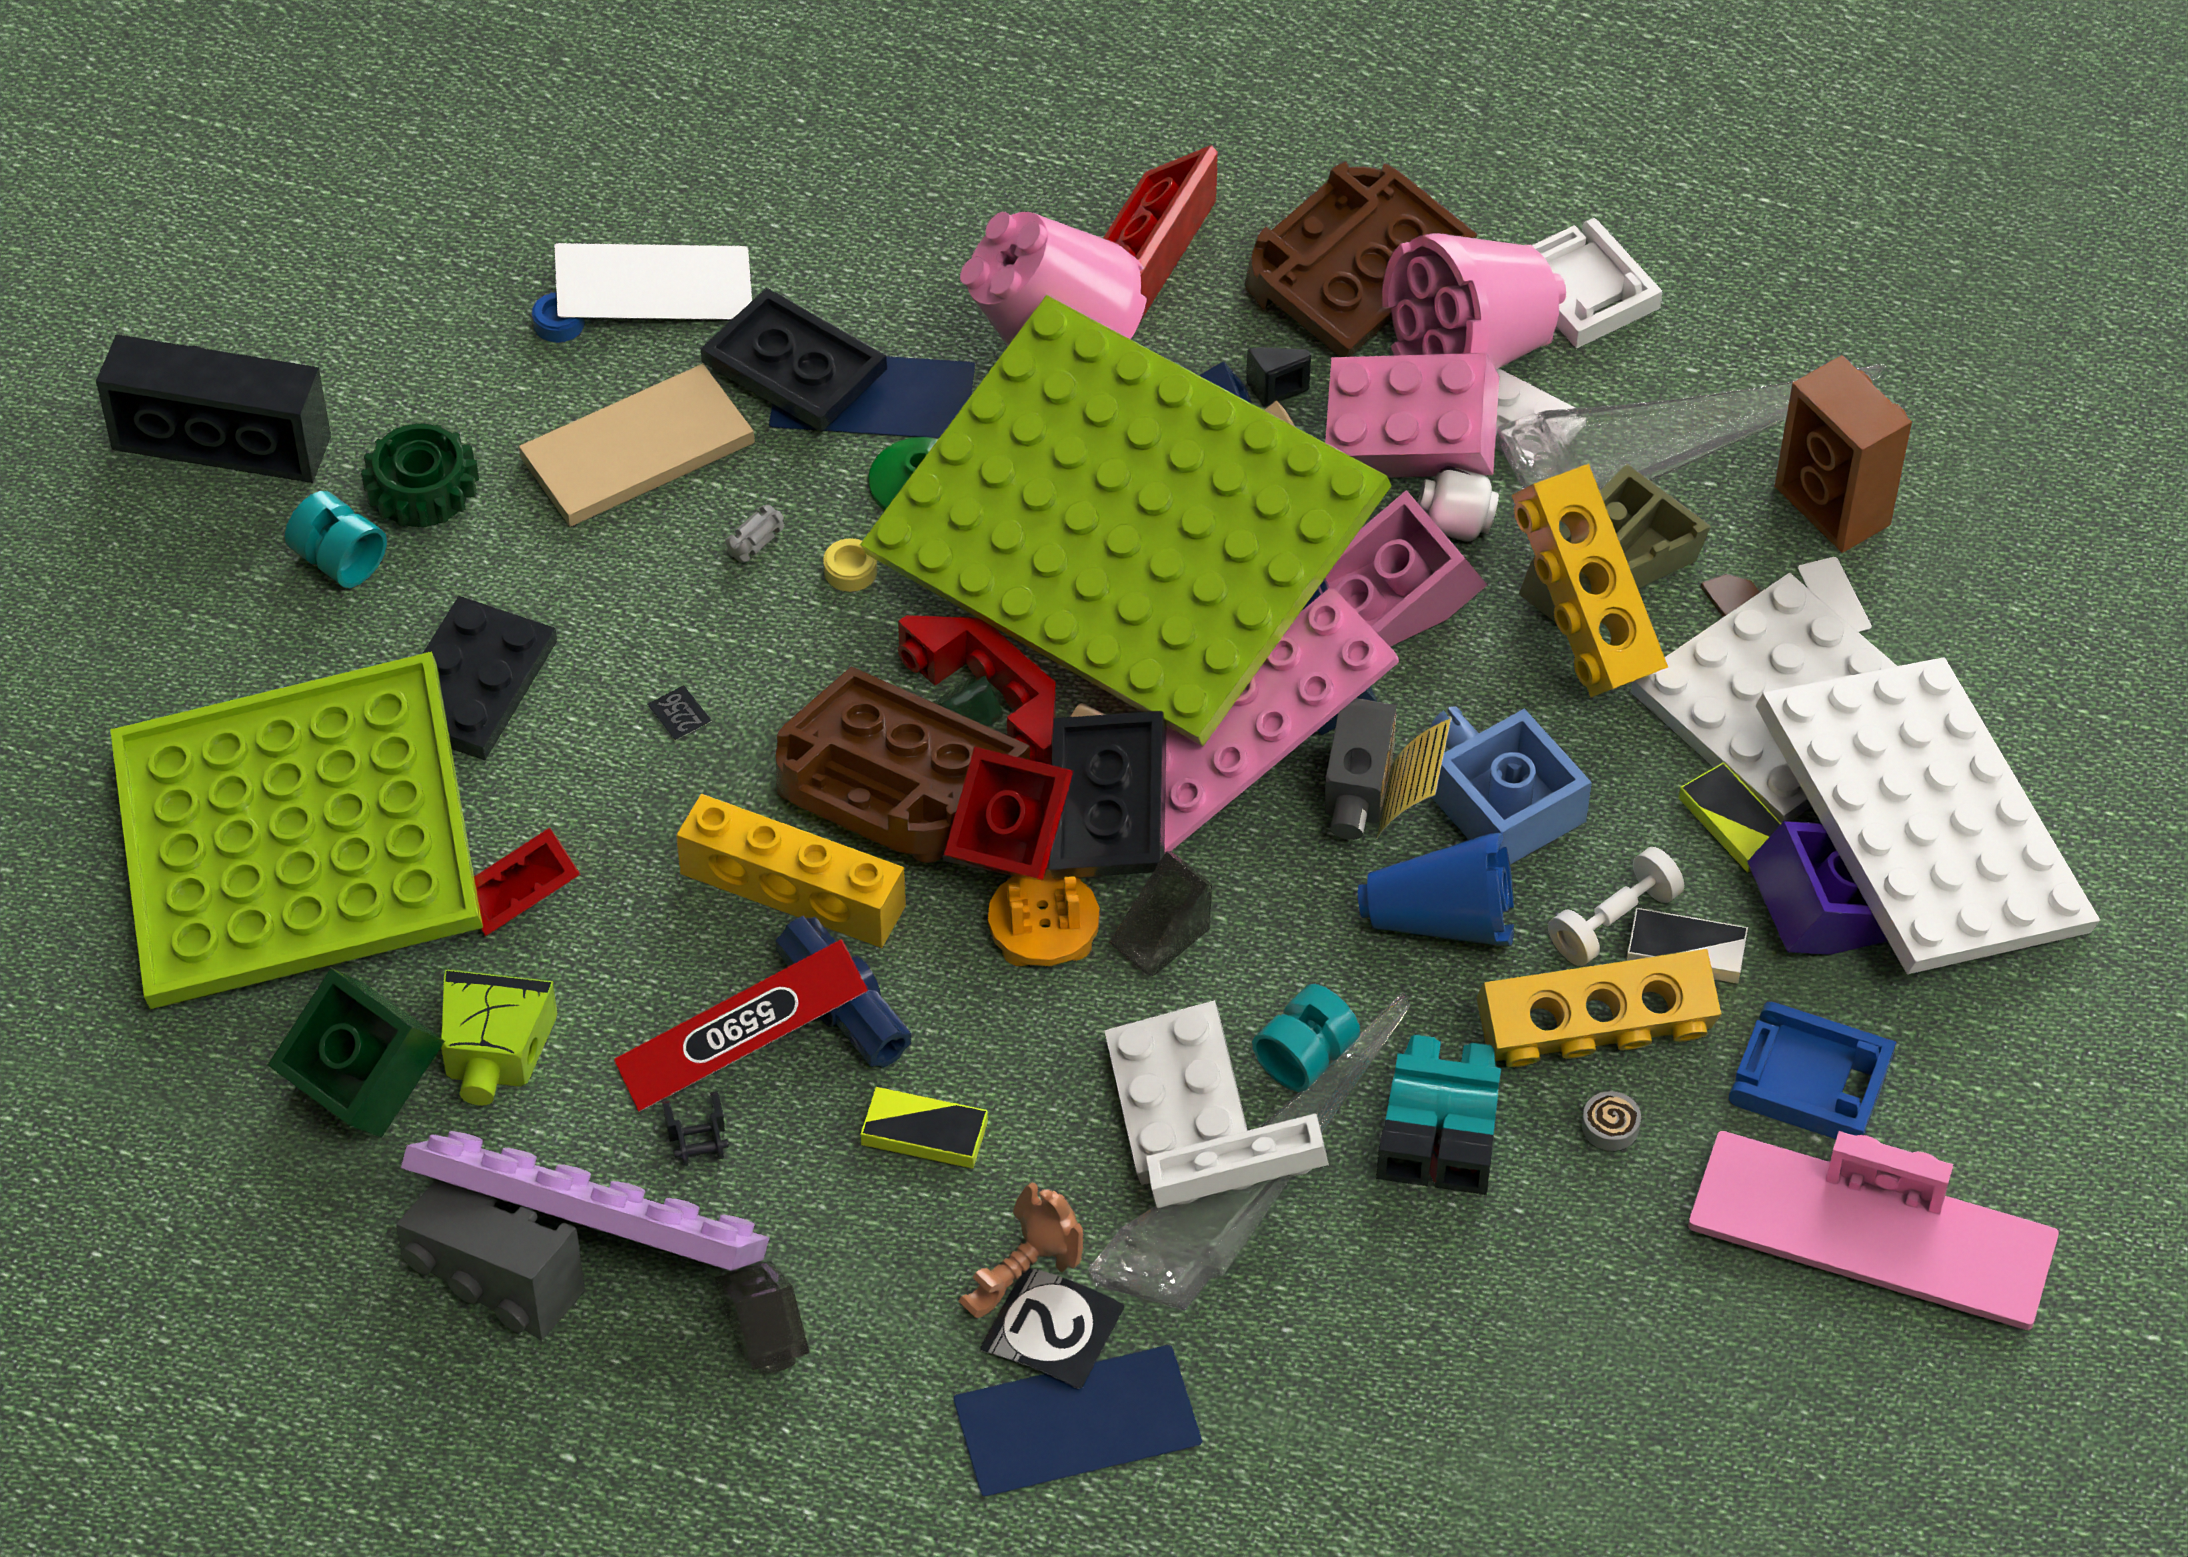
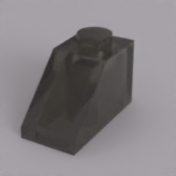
(763, 1317)

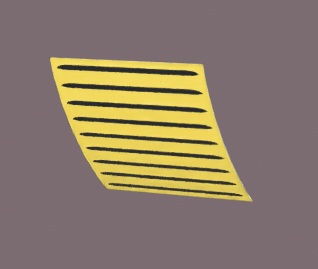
(1415, 772)

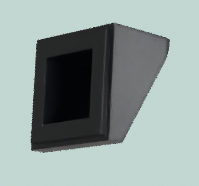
(1277, 373)

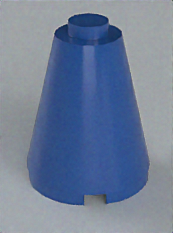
(1445, 893)

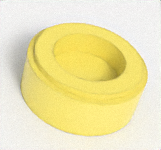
(849, 566)

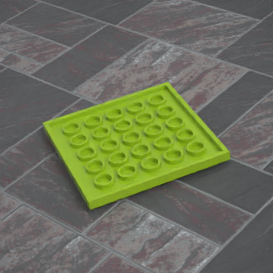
(293, 830)

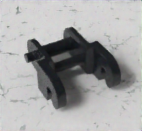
(677, 1133)

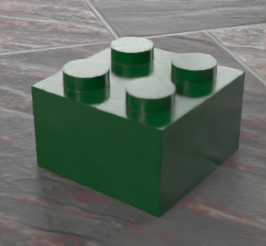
(355, 1053)

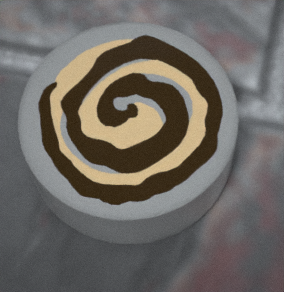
(1611, 1121)

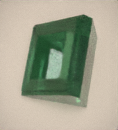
(973, 700)

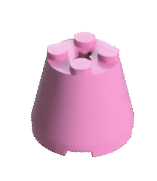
(1037, 257)
(1471, 297)

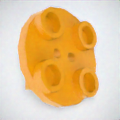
(1018, 921)

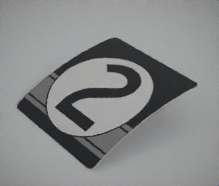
(1053, 1326)

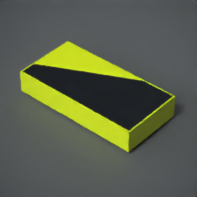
(1729, 812)
(924, 1127)

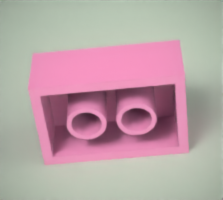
(1415, 412)

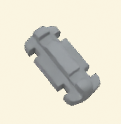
(754, 533)

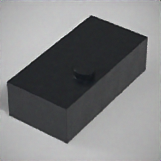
(214, 408)

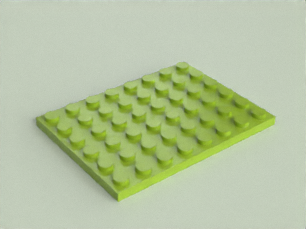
(1126, 518)

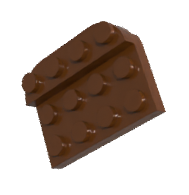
(1334, 250)
(882, 762)

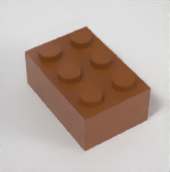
(1842, 453)

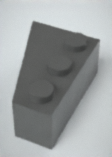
(494, 1256)

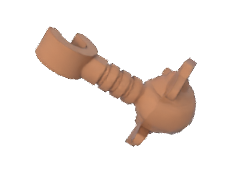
(1049, 1231)

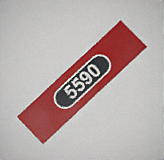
(740, 1025)

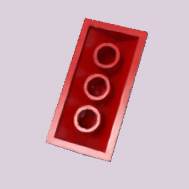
(1165, 216)

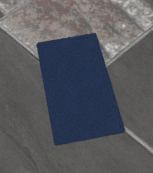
(907, 400)
(1052, 1430)

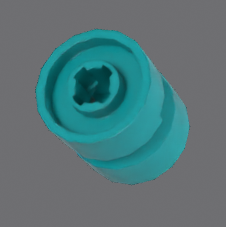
(335, 539)
(1306, 1037)

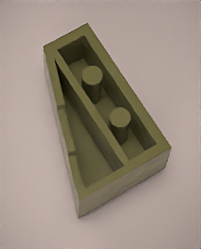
(1651, 528)

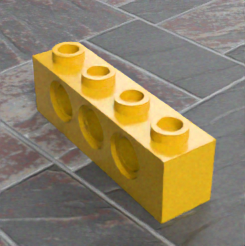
(1598, 554)
(791, 870)
(1679, 978)

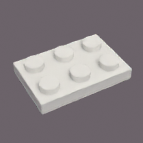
(1174, 1082)

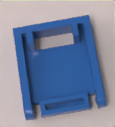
(1804, 1070)

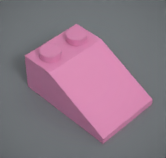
(1403, 573)

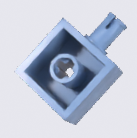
(1510, 783)

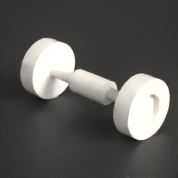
(1656, 876)

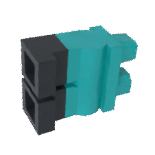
(1443, 1097)

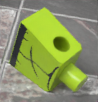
(494, 1030)

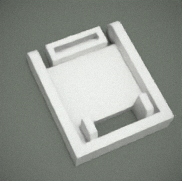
(1594, 279)

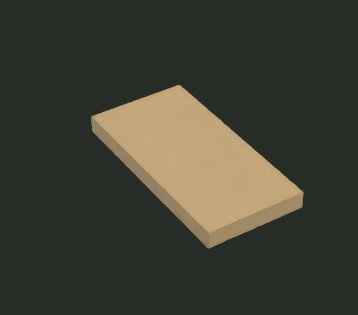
(636, 444)

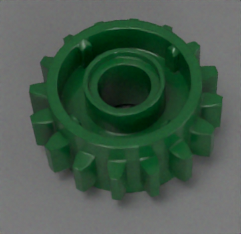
(420, 475)

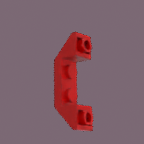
(945, 644)

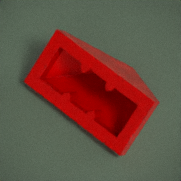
(522, 879)

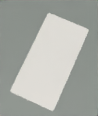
(651, 281)

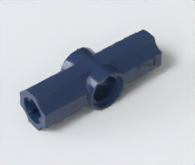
(863, 1020)

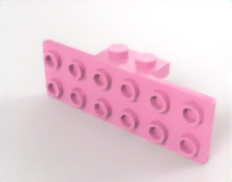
(1303, 683)
(1876, 1220)

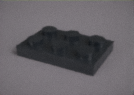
(794, 359)
(485, 670)
(1115, 794)

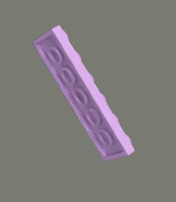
(571, 1196)

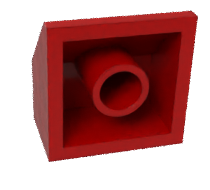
(1008, 814)

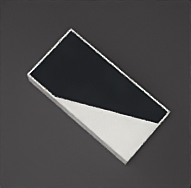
(1666, 933)

